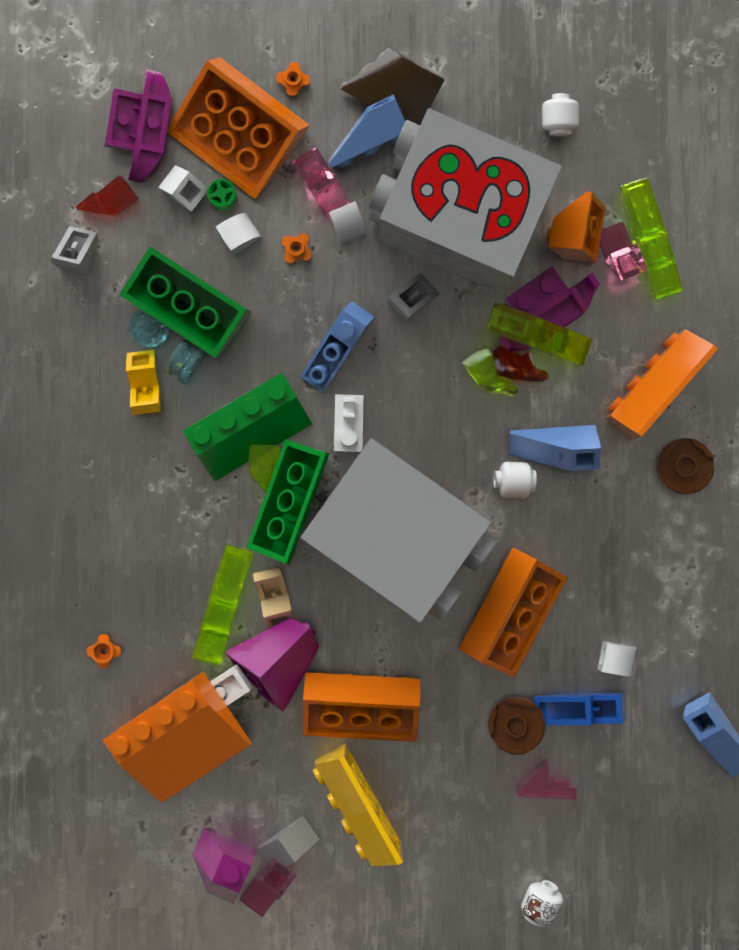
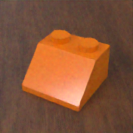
(578, 229)

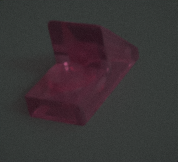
(537, 785)

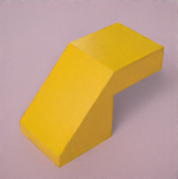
(144, 382)

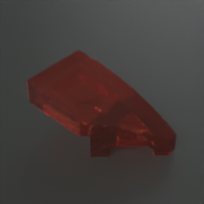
(111, 199)
(517, 367)

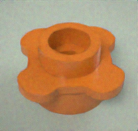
(296, 86)
(303, 252)
(111, 651)

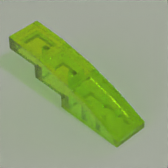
(652, 238)
(538, 334)
(222, 605)

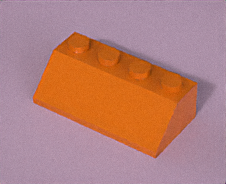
(660, 384)
(513, 613)
(361, 707)

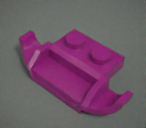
(140, 123)
(551, 300)

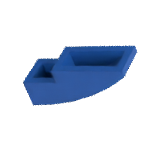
(583, 708)

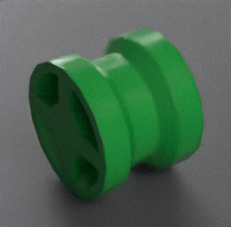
(220, 189)

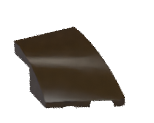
(397, 76)

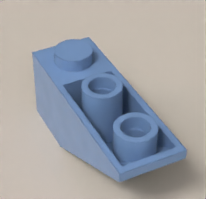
(376, 126)
(337, 346)
(562, 447)
(714, 731)

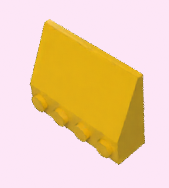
(359, 807)

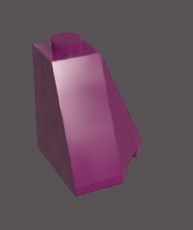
(277, 659)
(222, 864)

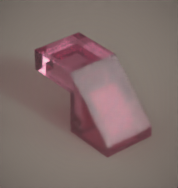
(320, 181)
(619, 252)
(267, 887)

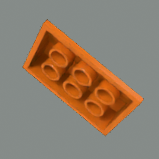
(236, 127)
(178, 739)

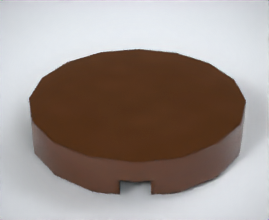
(685, 466)
(517, 725)

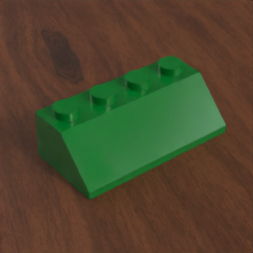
(184, 302)
(256, 418)
(287, 501)

